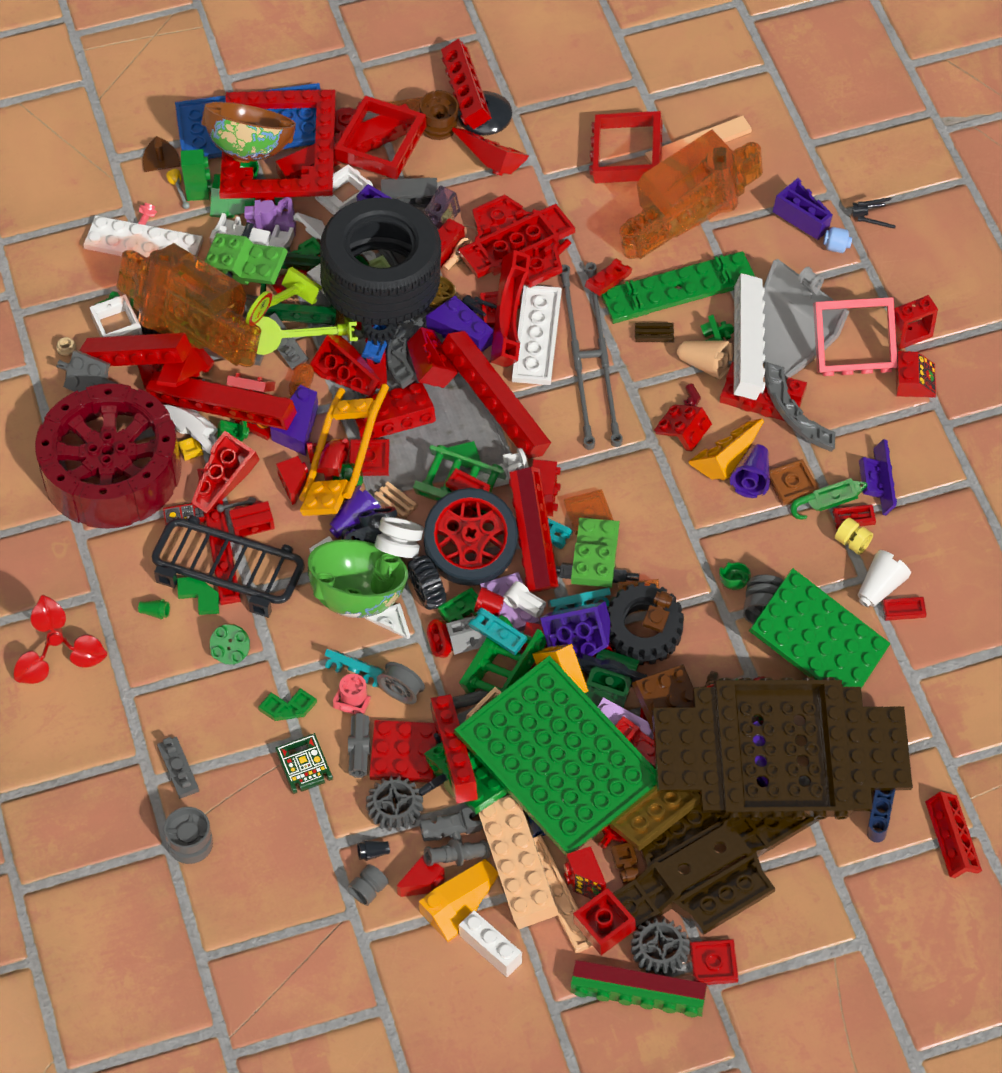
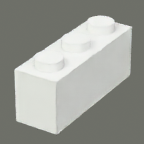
(490, 943)

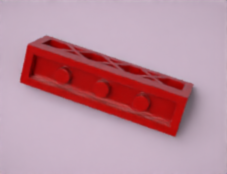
(951, 835)

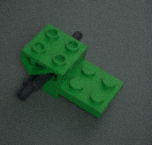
(488, 788)

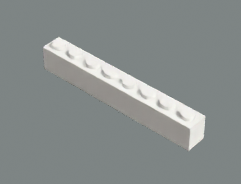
(749, 337)

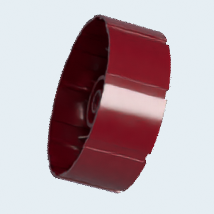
(108, 456)

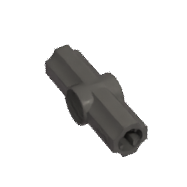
(359, 745)

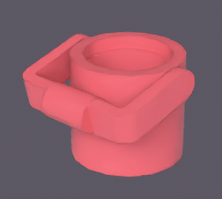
(353, 695)

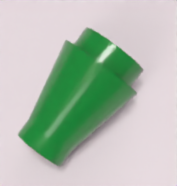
(155, 608)

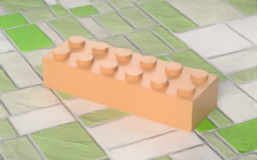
(518, 862)

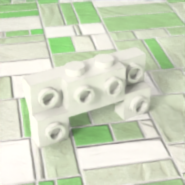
(257, 236)

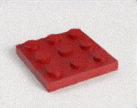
(400, 750)

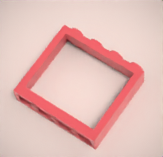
(850, 304)

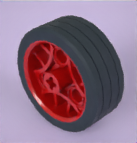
(498, 514)

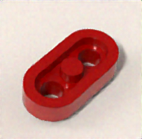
(439, 638)

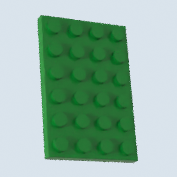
(818, 633)

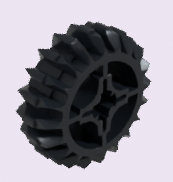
(426, 582)

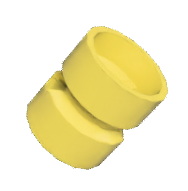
(852, 535)

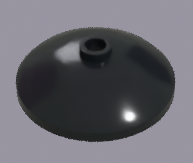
(500, 115)

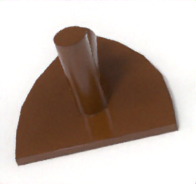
(160, 155)

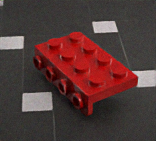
(400, 411)

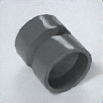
(366, 886)

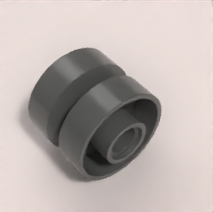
(188, 835)

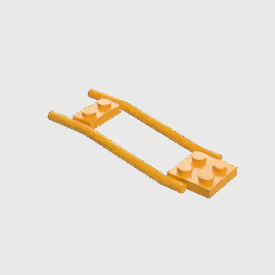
(327, 496)

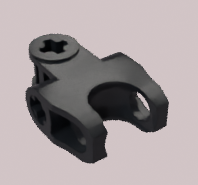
(368, 524)

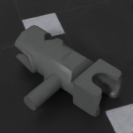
(450, 825)

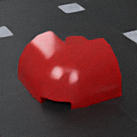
(332, 458)

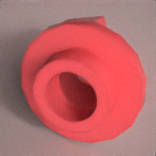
(147, 211)

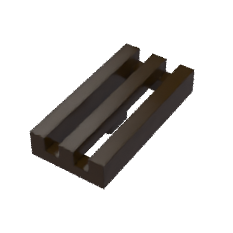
(654, 329)

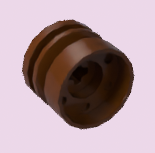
(441, 114)

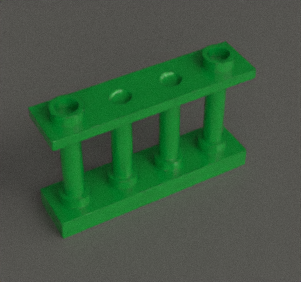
(440, 452)
(485, 656)

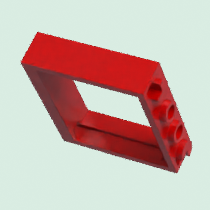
(624, 120)
(373, 163)

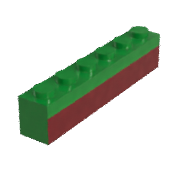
(638, 988)

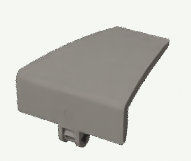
(790, 317)

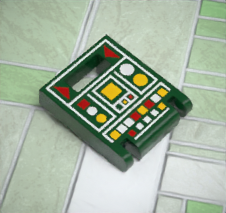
(304, 766)

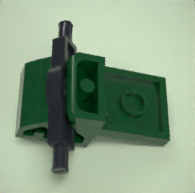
(610, 676)

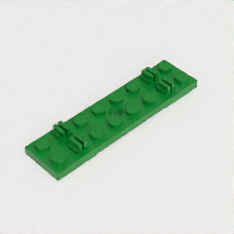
(660, 291)

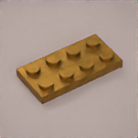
(653, 815)

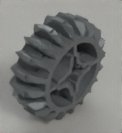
(378, 806)
(676, 942)

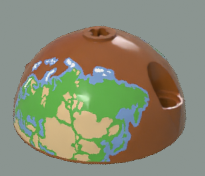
(246, 130)

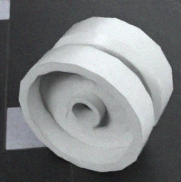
(399, 537)

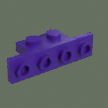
(879, 477)

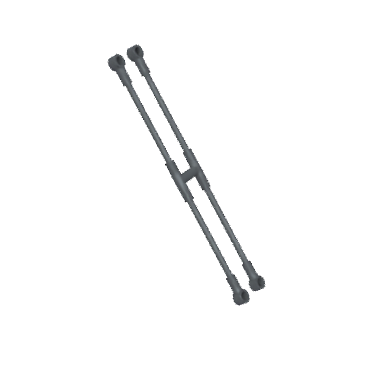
(578, 355)

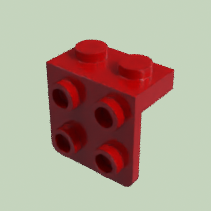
(686, 423)

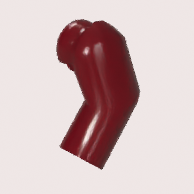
(694, 396)

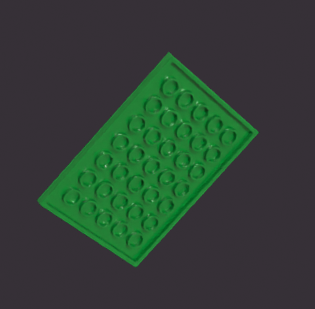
(558, 755)

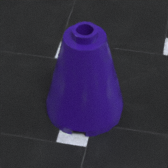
(752, 473)
(350, 509)

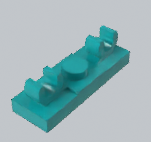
(580, 599)
(355, 665)

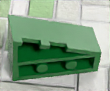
(196, 174)

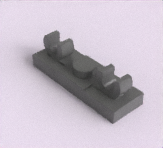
(289, 347)
(178, 767)

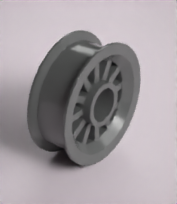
(400, 683)

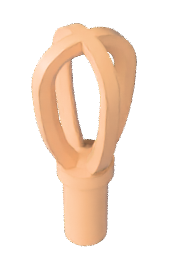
(455, 257)

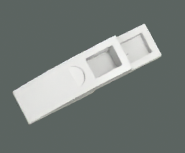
(193, 423)

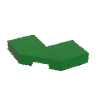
(207, 597)
(279, 710)

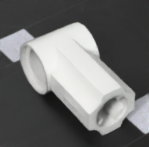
(519, 596)

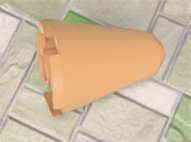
(707, 356)

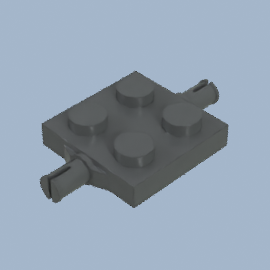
(84, 371)

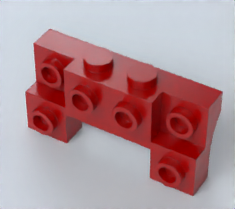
(763, 404)

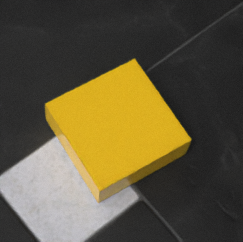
(190, 448)

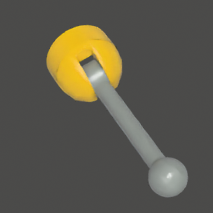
(174, 177)

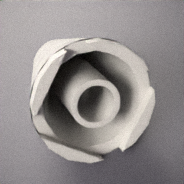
(882, 578)

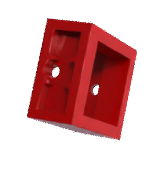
(917, 331)

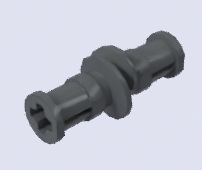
(456, 852)

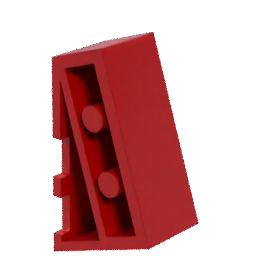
(429, 360)

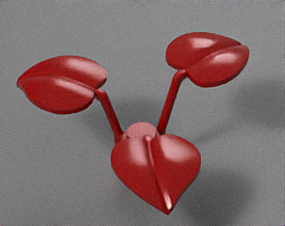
(50, 618)

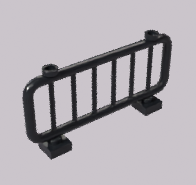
(259, 601)

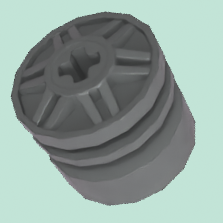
(758, 593)

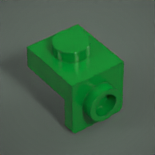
(239, 430)

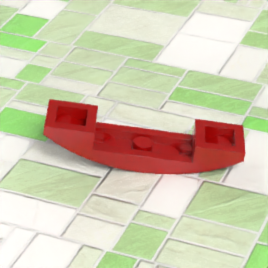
(639, 740)

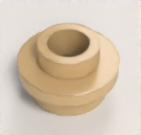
(66, 342)

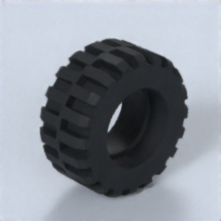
(637, 647)

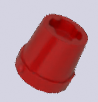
(489, 601)

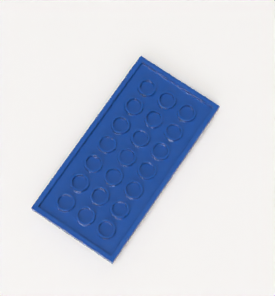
(195, 135)

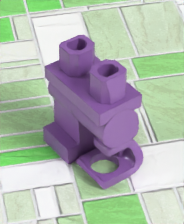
(267, 215)

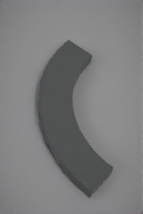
(398, 349)
(791, 412)

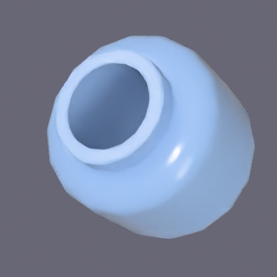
(837, 240)

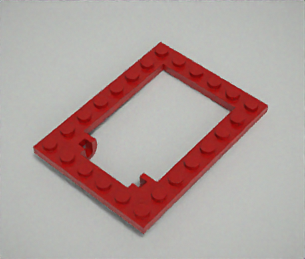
(315, 180)

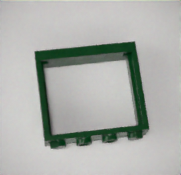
(301, 313)

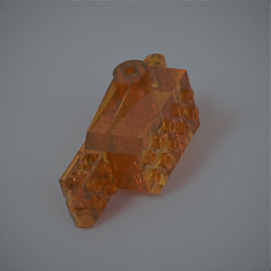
(689, 190)
(190, 297)

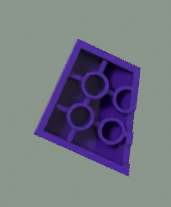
(582, 626)

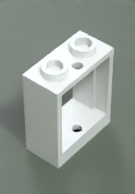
(344, 175)
(115, 306)

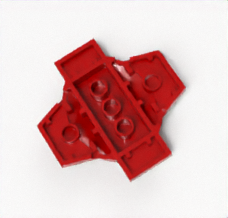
(507, 227)

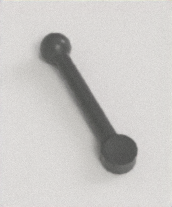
(250, 501)

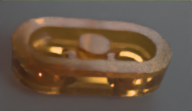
(301, 378)

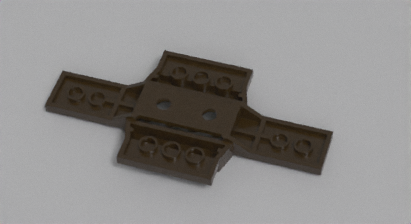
(692, 844)

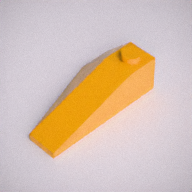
(728, 452)
(457, 898)

